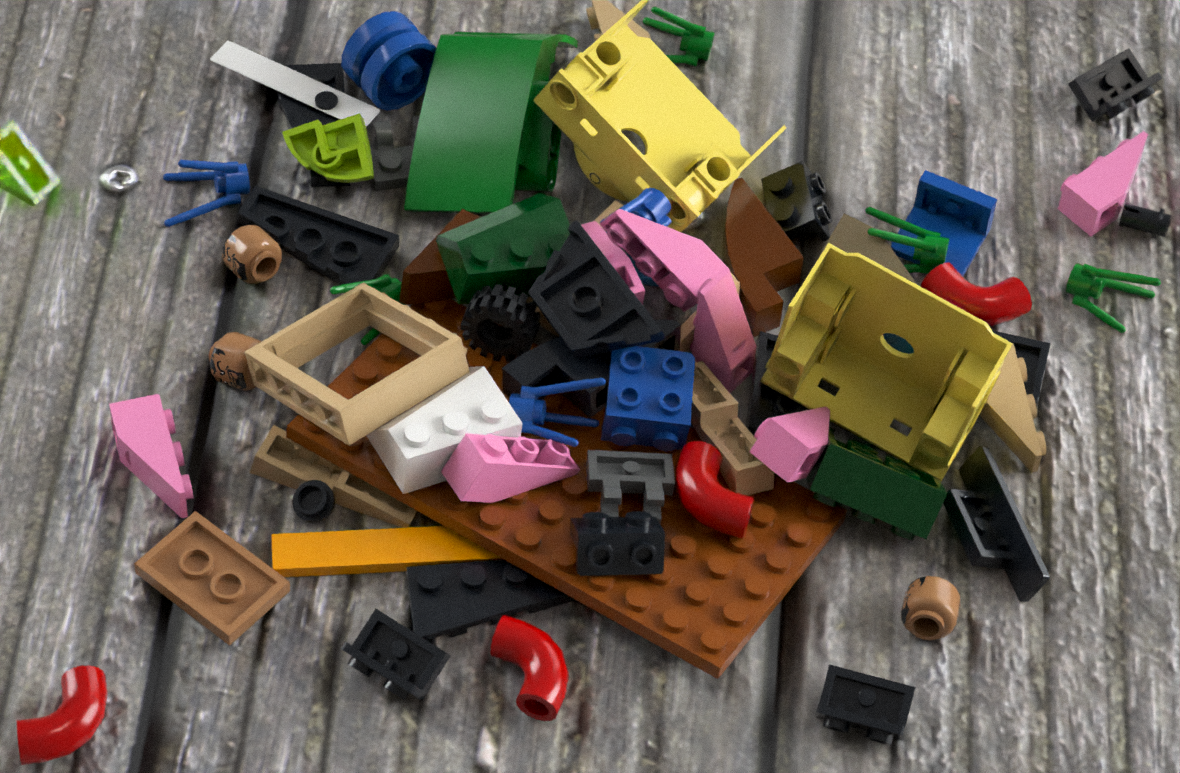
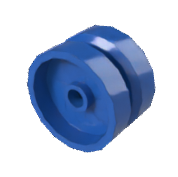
(389, 60)

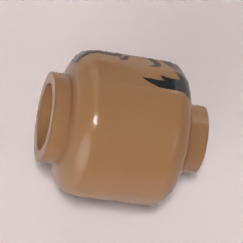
(252, 254)
(229, 361)
(930, 607)

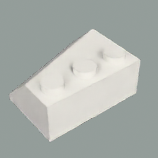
(426, 435)

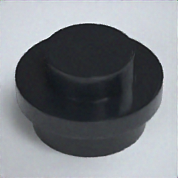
(313, 501)

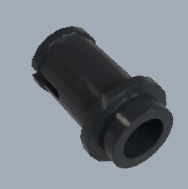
(1145, 220)

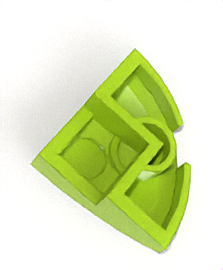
(334, 149)

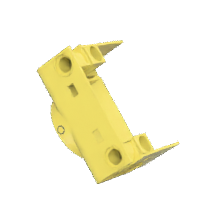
(637, 88)
(838, 336)

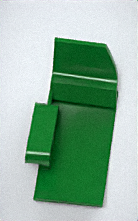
(480, 124)

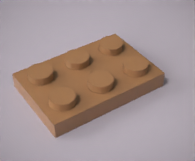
(212, 577)

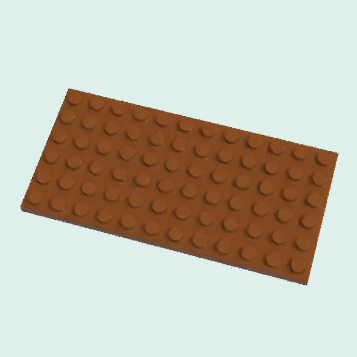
(712, 583)

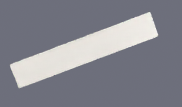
(289, 81)

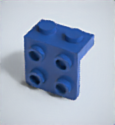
(955, 213)
(649, 398)

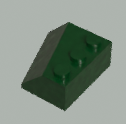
(504, 247)
(876, 488)

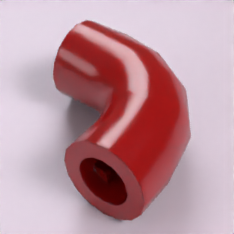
(991, 304)
(704, 496)
(540, 661)
(71, 724)

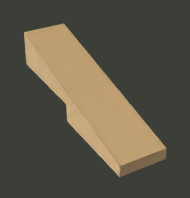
(717, 423)
(293, 465)

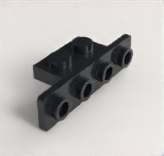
(993, 526)

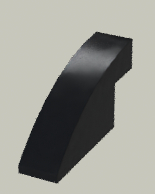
(556, 364)

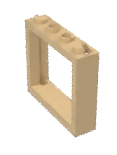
(277, 360)

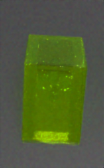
(22, 167)

